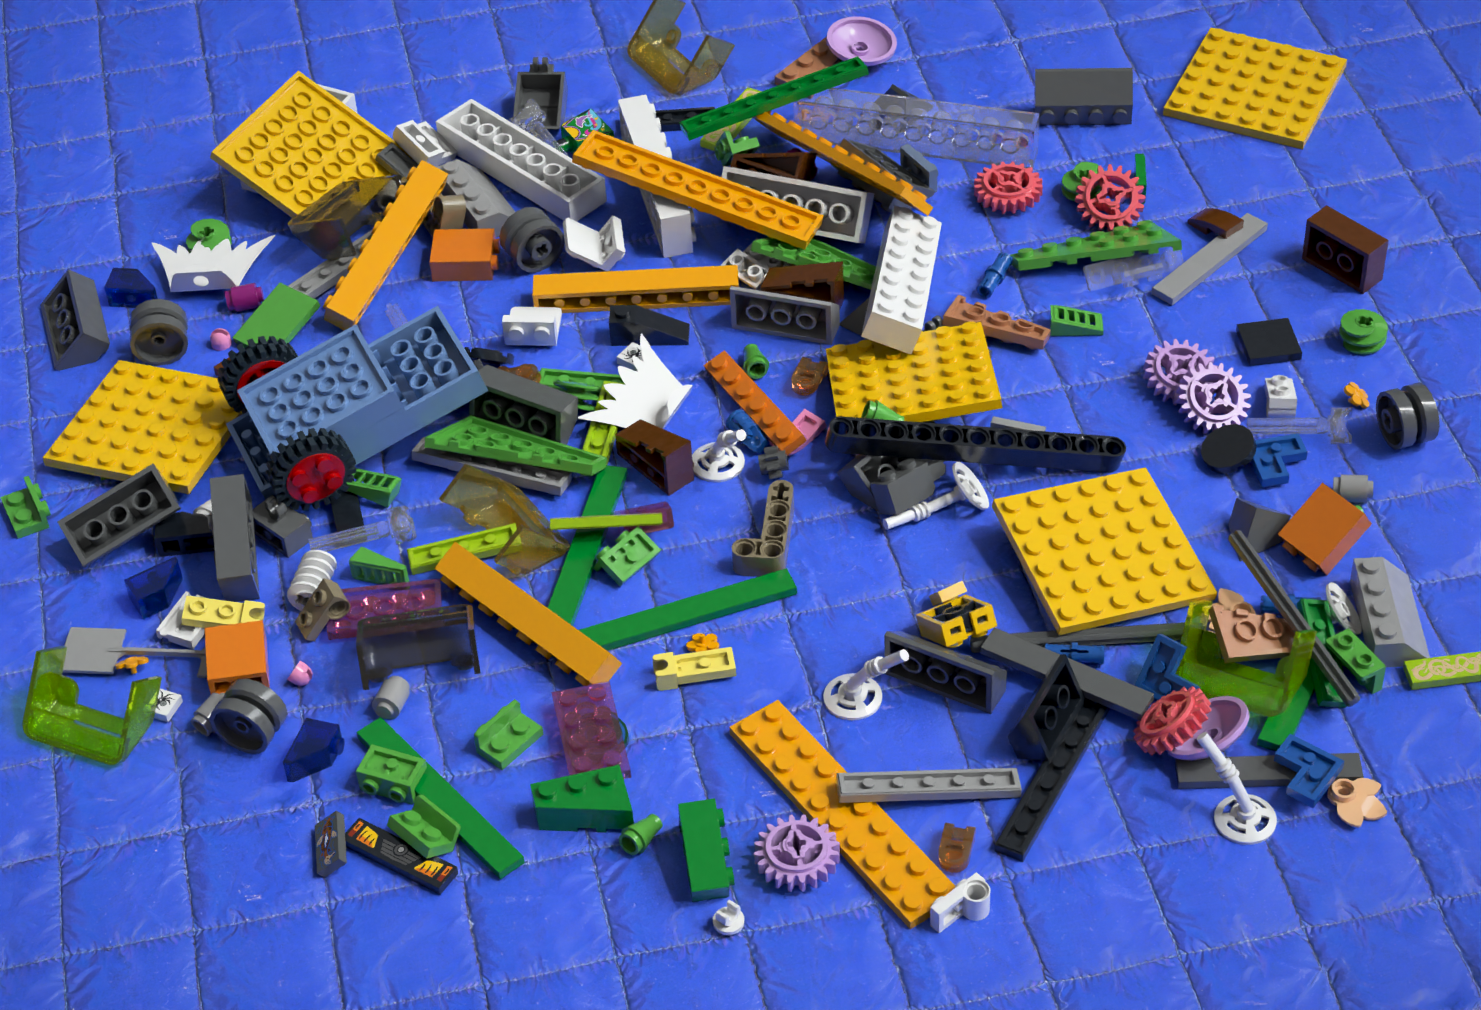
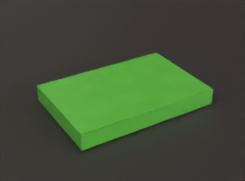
(278, 316)

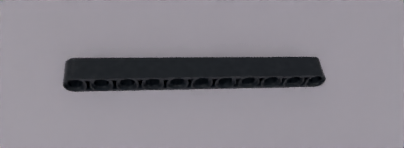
(974, 444)

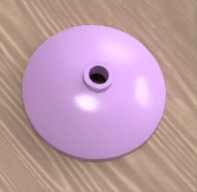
(861, 38)
(1224, 726)

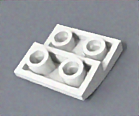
(753, 266)

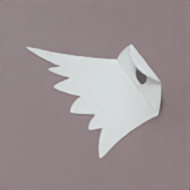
(207, 268)
(647, 393)

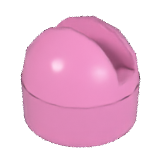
(220, 339)
(301, 674)

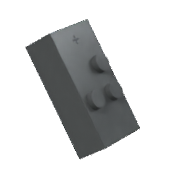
(234, 538)

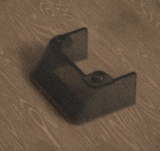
(341, 212)
(416, 640)

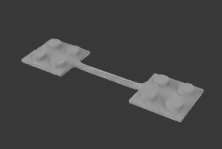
(100, 648)

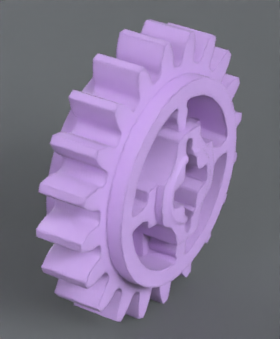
(1177, 361)
(1223, 385)
(779, 860)

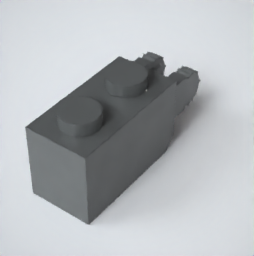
(906, 485)

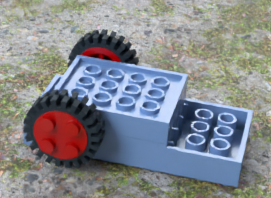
(340, 402)

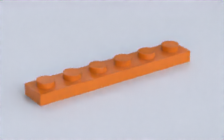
(754, 402)

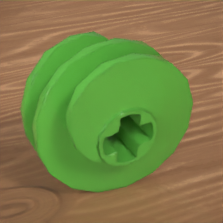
(1073, 179)
(210, 233)
(1363, 331)
(579, 389)

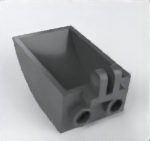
(546, 88)

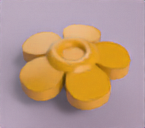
(1357, 395)
(702, 643)
(132, 663)

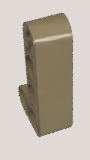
(446, 212)
(770, 552)

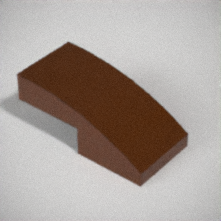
(1216, 220)

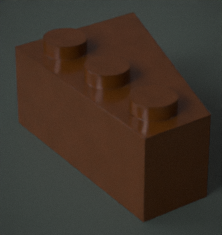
(790, 165)
(807, 281)
(657, 455)

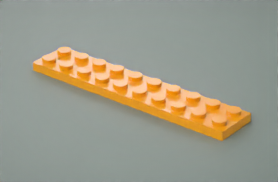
(839, 157)
(698, 189)
(864, 830)

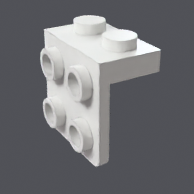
(597, 248)
(532, 326)

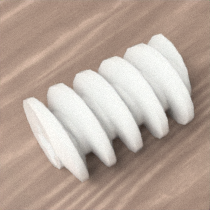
(311, 570)

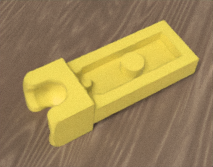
(212, 612)
(692, 667)

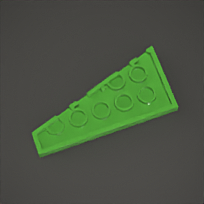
(1099, 246)
(854, 269)
(505, 444)

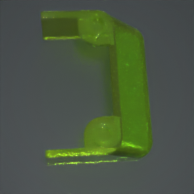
(1259, 690)
(59, 721)

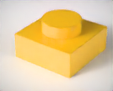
(948, 593)

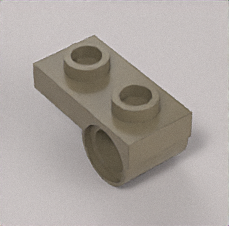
(325, 604)

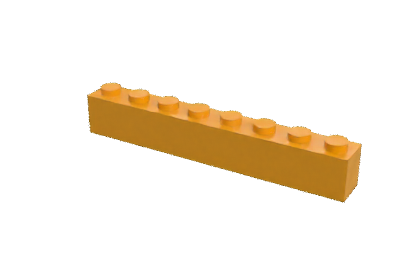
(385, 246)
(636, 287)
(528, 616)

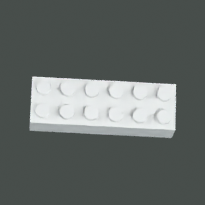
(844, 209)

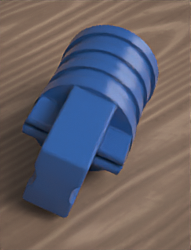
(755, 437)

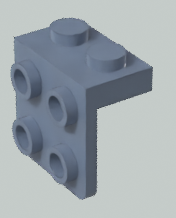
(919, 166)

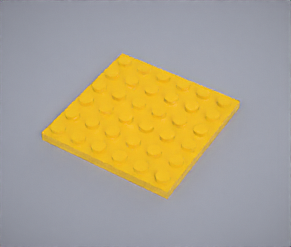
(1255, 87)
(302, 146)
(941, 378)
(144, 419)
(1103, 550)

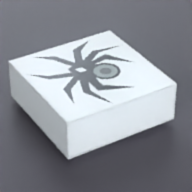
(625, 356)
(167, 705)

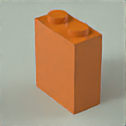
(464, 254)
(1323, 529)
(235, 654)

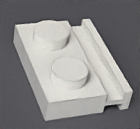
(177, 633)

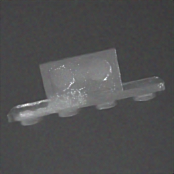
(1130, 269)

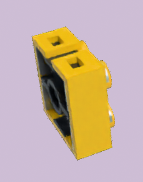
(956, 621)

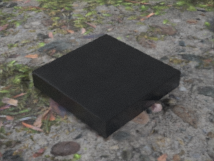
(1269, 341)

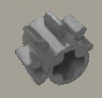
(773, 462)

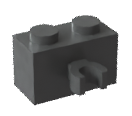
(281, 526)

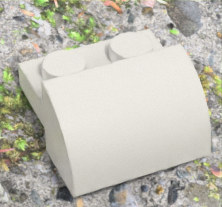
(423, 143)

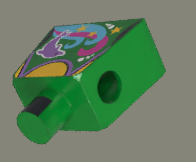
(579, 127)

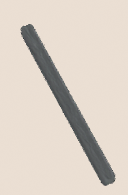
(1293, 617)
(1095, 636)

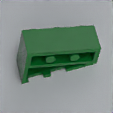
(583, 801)
(705, 849)

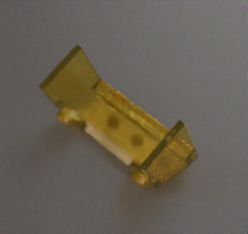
(656, 52)
(499, 503)

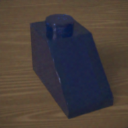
(128, 288)
(155, 587)
(313, 749)

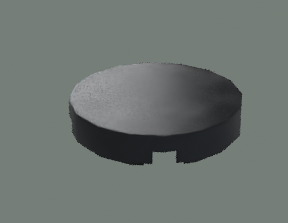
(490, 356)
(1228, 448)

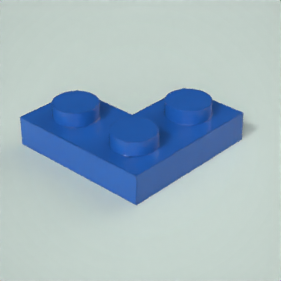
(1271, 456)
(1160, 668)
(1314, 769)

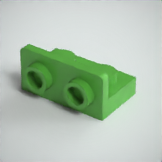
(726, 148)
(26, 510)
(628, 556)
(1358, 659)
(506, 735)
(390, 774)
(426, 828)

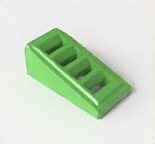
(1066, 322)
(376, 487)
(376, 568)

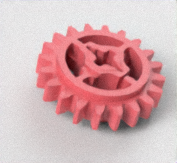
(1008, 187)
(1127, 190)
(1172, 720)

